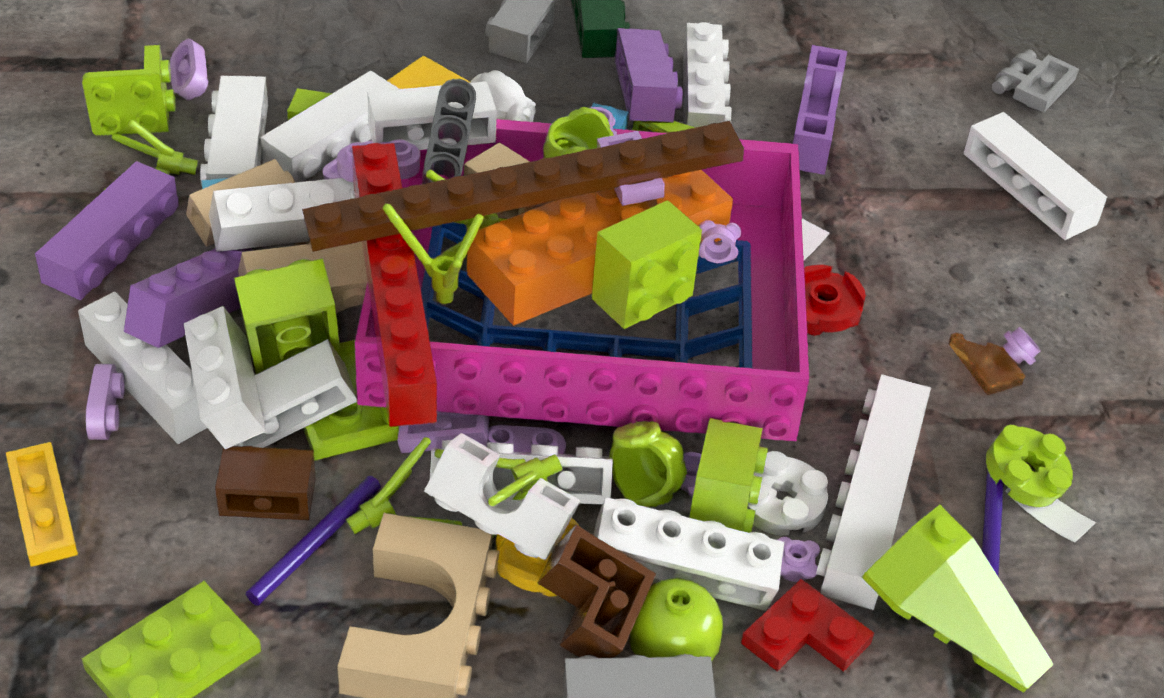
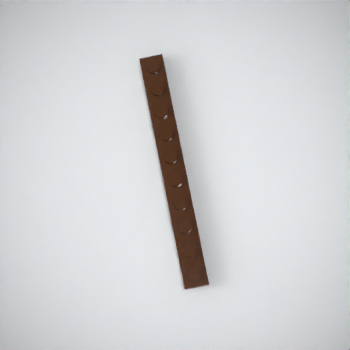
(523, 185)

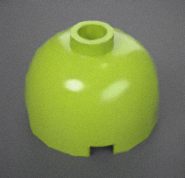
(677, 621)

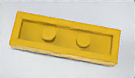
(41, 504)

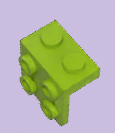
(129, 95)

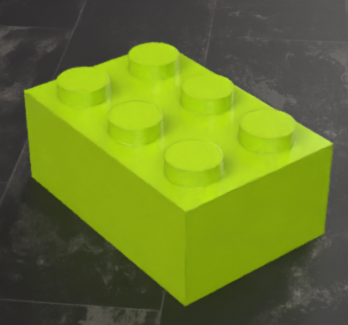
(287, 311)

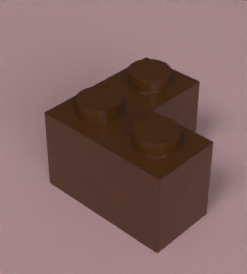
(602, 586)

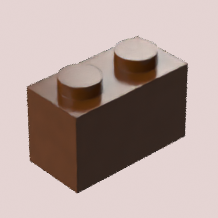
(266, 483)

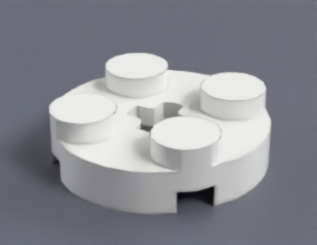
(799, 480)

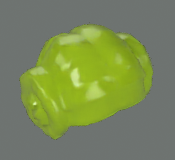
(576, 132)
(647, 463)

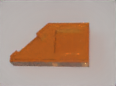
(988, 364)

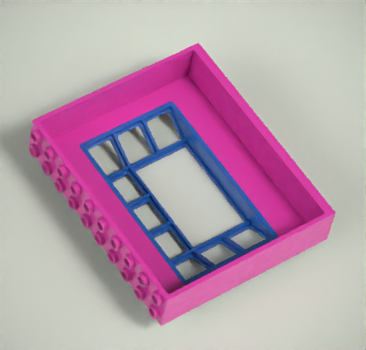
(614, 390)

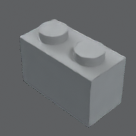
(520, 28)

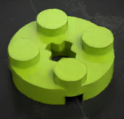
(1008, 459)

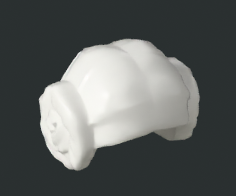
(508, 97)

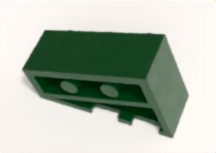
(598, 26)

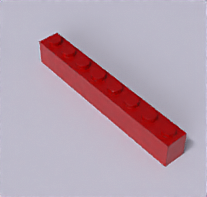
(396, 301)

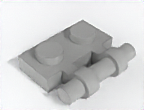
(1043, 83)

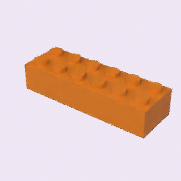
(550, 251)

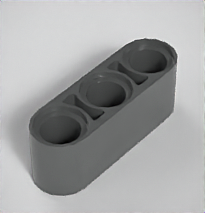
(452, 124)

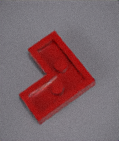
(810, 619)

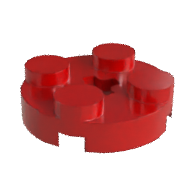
(846, 299)

